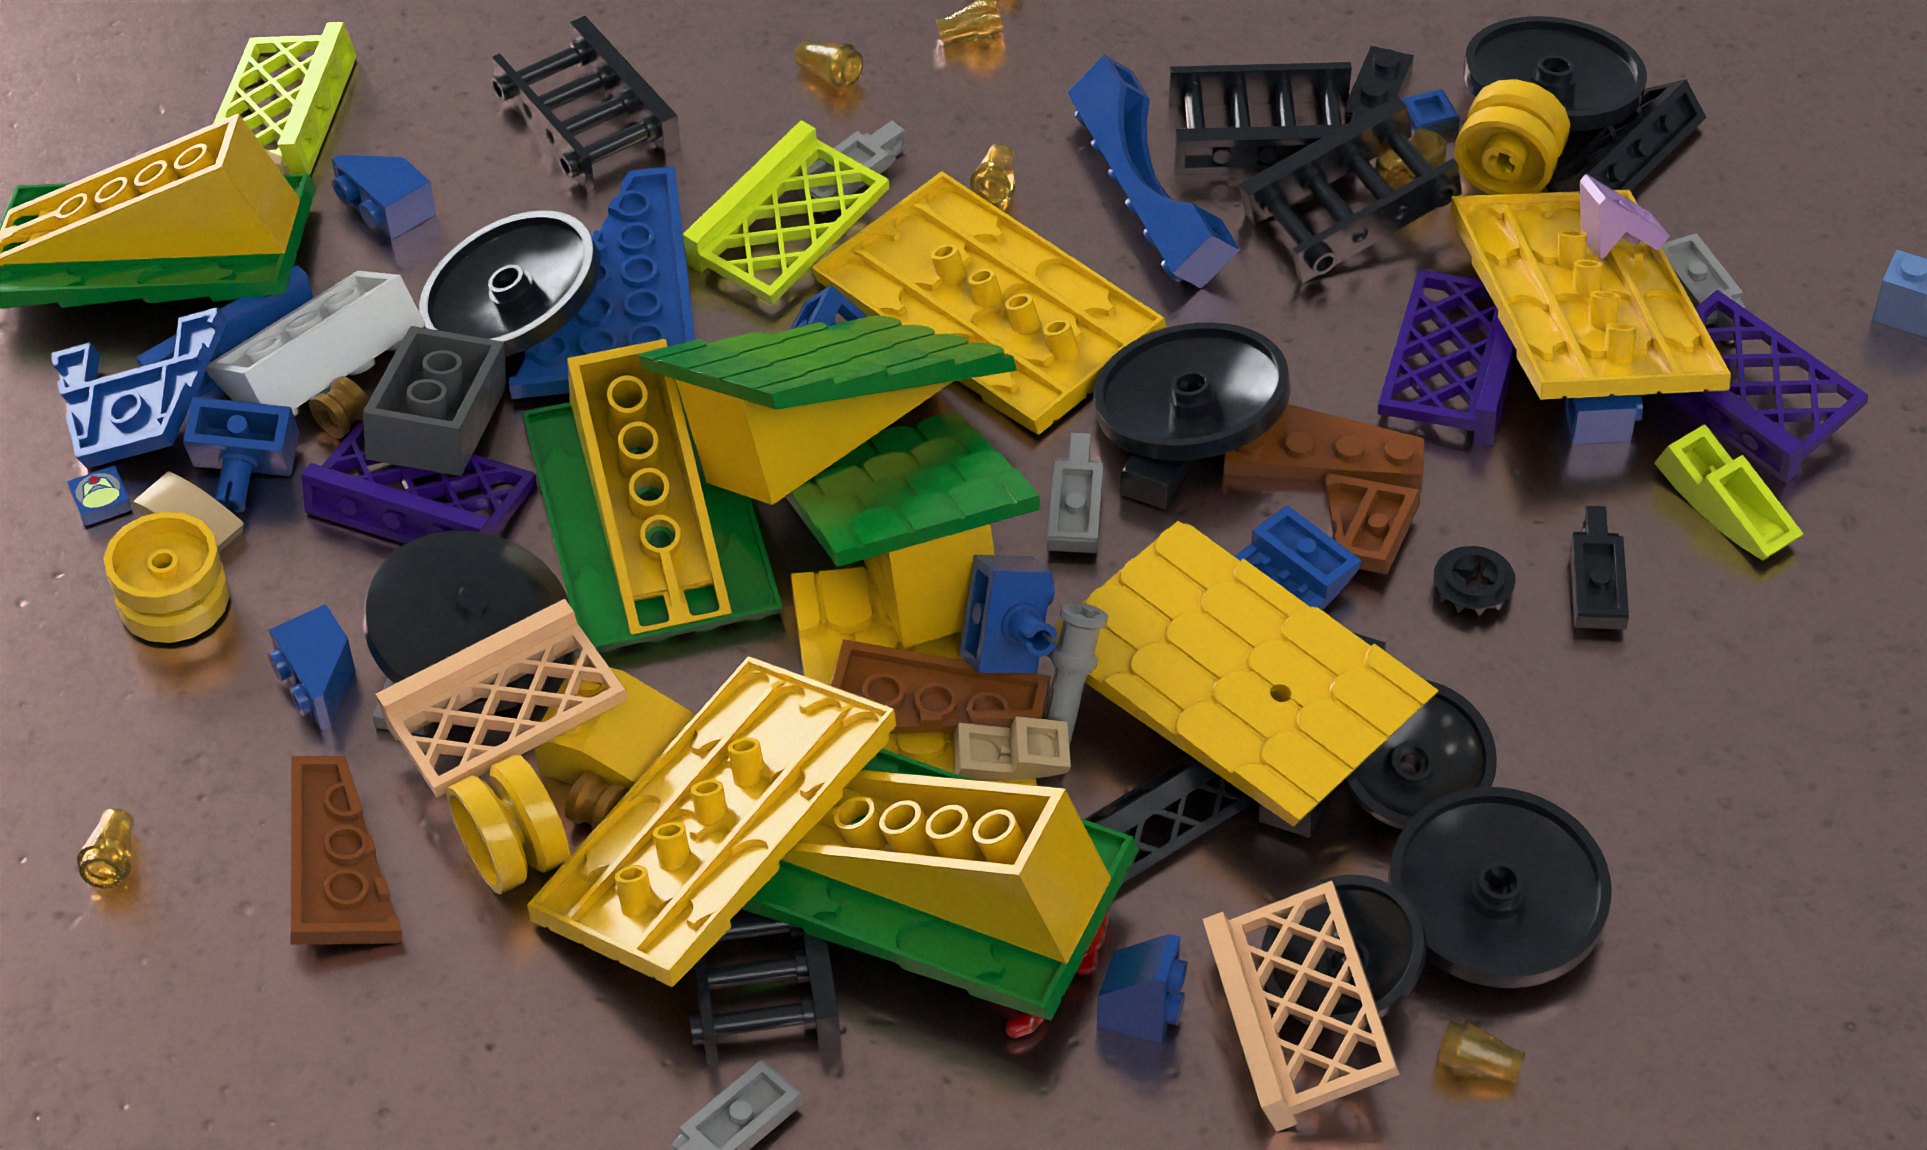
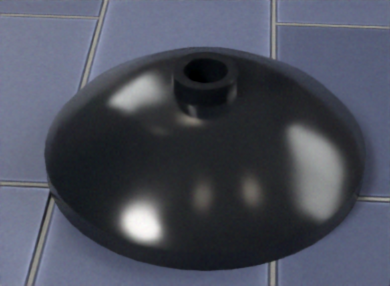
(1445, 745)
(1386, 937)

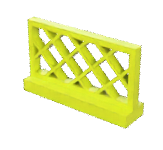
(311, 103)
(757, 197)

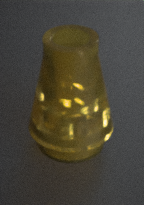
(971, 23)
(831, 61)
(995, 175)
(107, 853)
(1478, 1054)

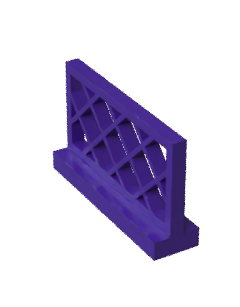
(1493, 368)
(1754, 429)
(409, 512)

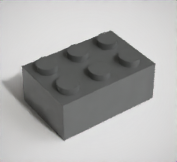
(434, 400)

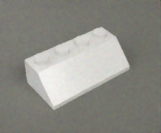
(319, 342)

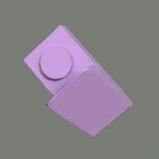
(1610, 216)

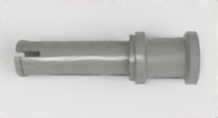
(1073, 661)

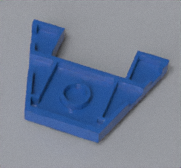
(139, 406)

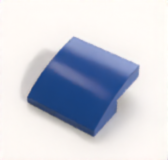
(1300, 557)

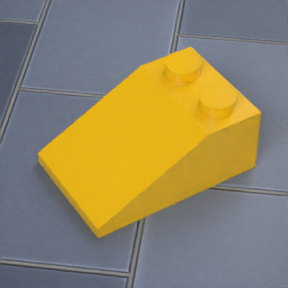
(618, 741)

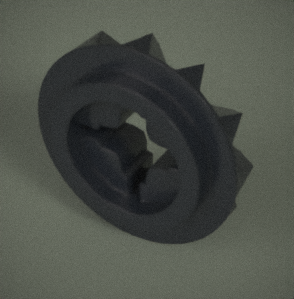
(1461, 566)

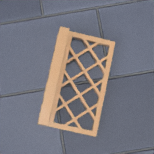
(484, 673)
(1260, 1029)

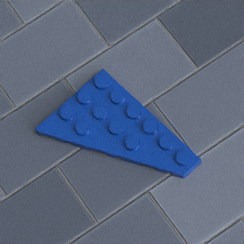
(639, 288)

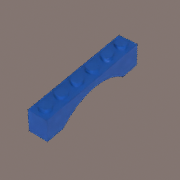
(1116, 114)

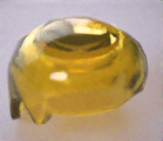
(1393, 169)

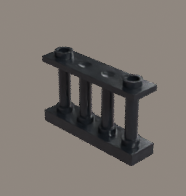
(608, 73)
(1247, 147)
(1333, 157)
(807, 965)

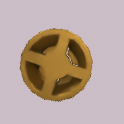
(339, 407)
(592, 799)

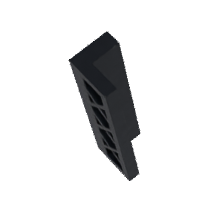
(1635, 146)
(1159, 792)

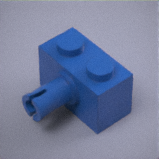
(240, 441)
(1007, 614)

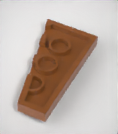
(1314, 443)
(937, 691)
(334, 864)

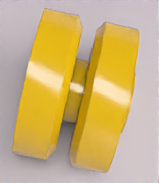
(1512, 138)
(166, 577)
(508, 823)

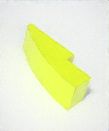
(1728, 493)

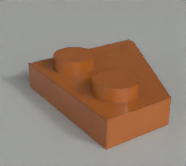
(1370, 518)

